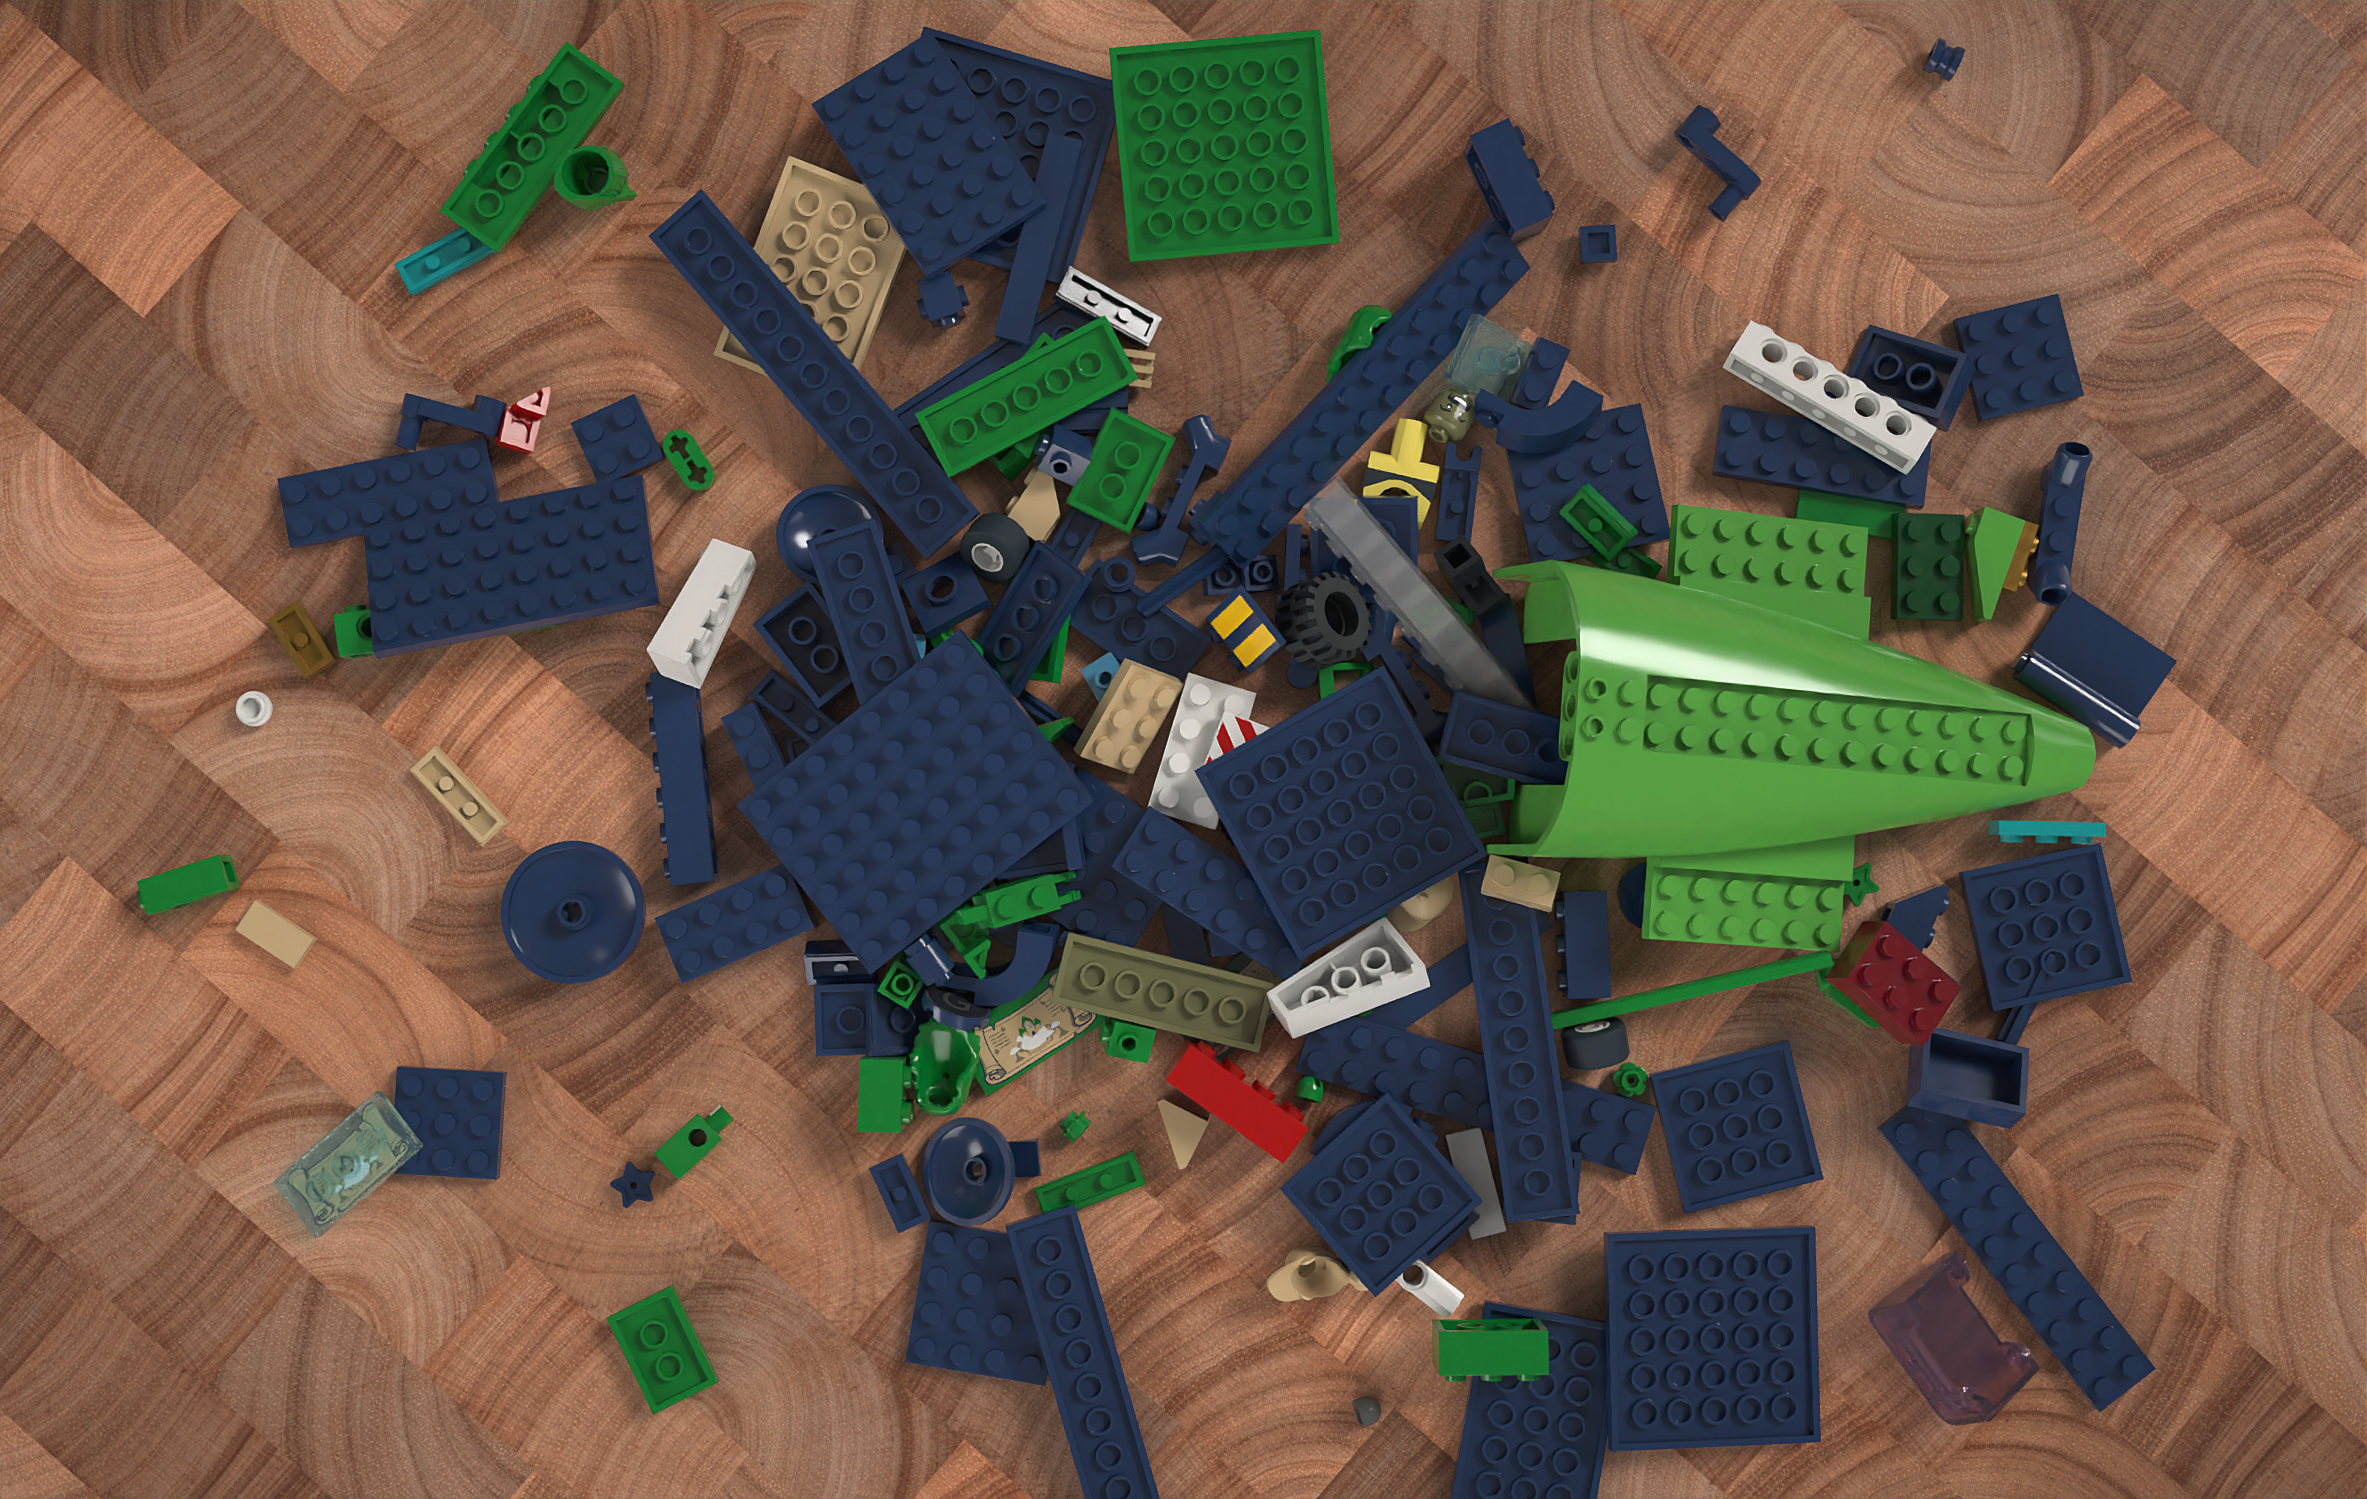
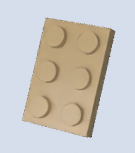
(1128, 716)

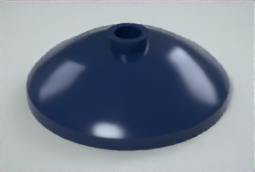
(814, 514)
(954, 1174)

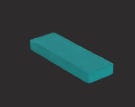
(441, 260)

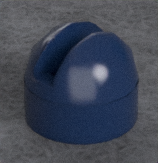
(1147, 518)

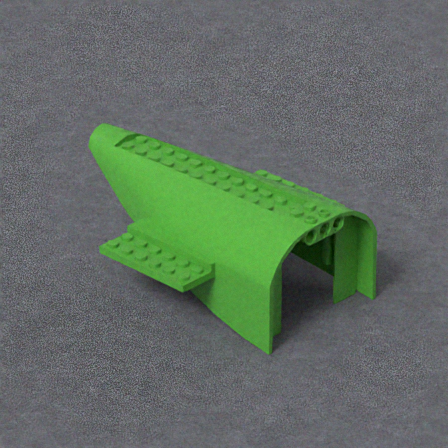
(1757, 729)

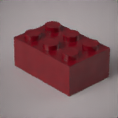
(1893, 982)

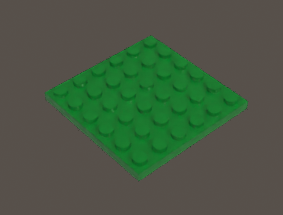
(1224, 146)

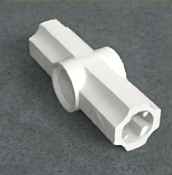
(1433, 1290)

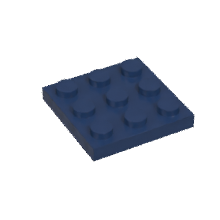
(2019, 357)
(1395, 514)
(455, 1118)

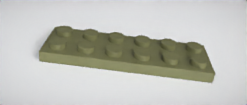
(1162, 992)

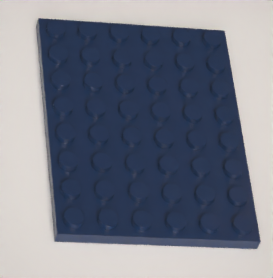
(916, 801)

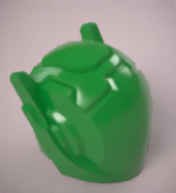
(592, 178)

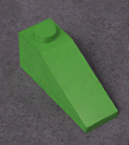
(1988, 554)

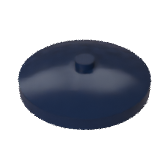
(573, 912)

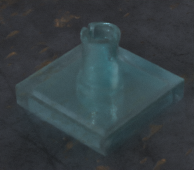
(1487, 358)

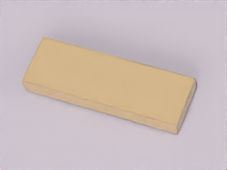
(459, 796)

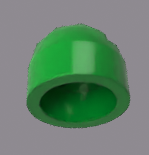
(1309, 1089)

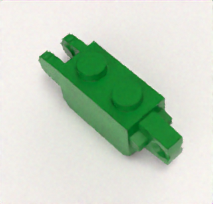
(1017, 900)

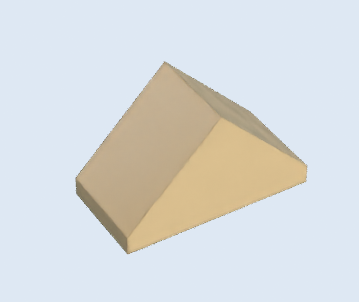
(1183, 1129)

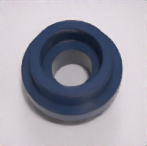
(1114, 563)

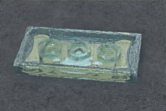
(348, 1164)

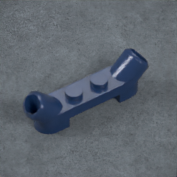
(1208, 453)
(2058, 523)
(1429, 721)

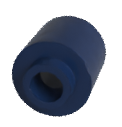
(929, 960)

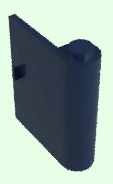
(2093, 669)

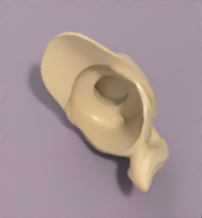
(1422, 907)
(1311, 1274)

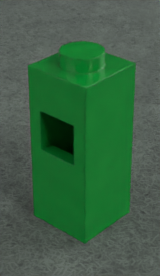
(187, 885)

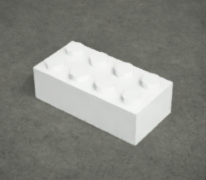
(1200, 709)

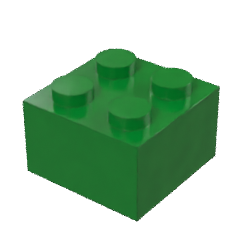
(885, 1094)

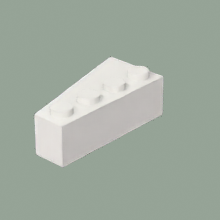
(702, 613)
(1349, 980)

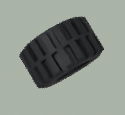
(1324, 620)

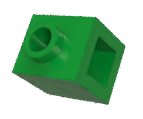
(1127, 1039)

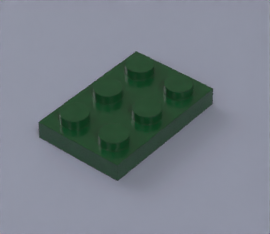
(1927, 566)

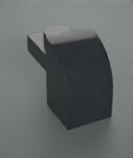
(1469, 579)

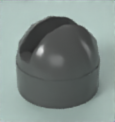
(1366, 1411)

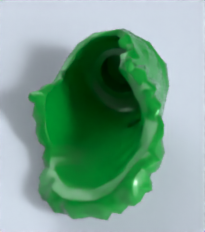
(1356, 336)
(943, 1067)

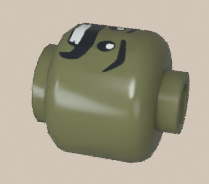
(1449, 416)

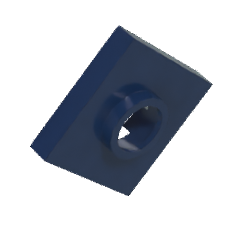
(943, 613)

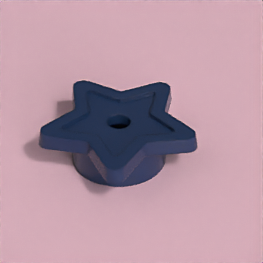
(643, 1181)

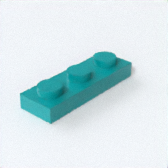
(2047, 831)

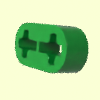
(696, 456)

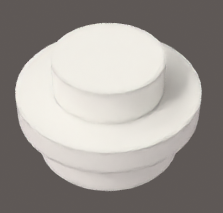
(254, 708)

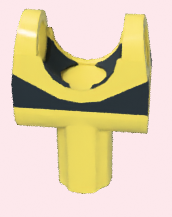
(1403, 468)

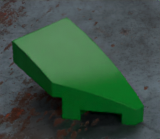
(968, 939)

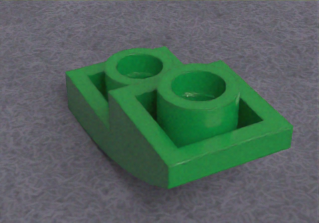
(900, 981)

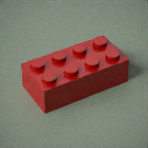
(1234, 1100)

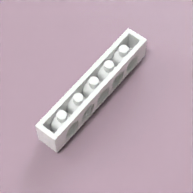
(1837, 414)

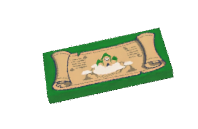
(1027, 1034)

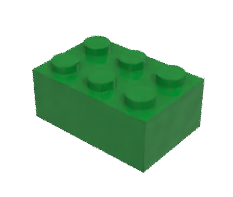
(1490, 1348)

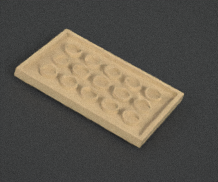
(831, 254)

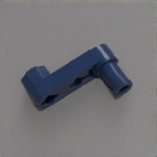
(1697, 137)
(415, 410)

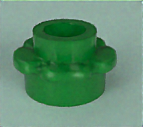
(1630, 1070)
(1074, 1126)

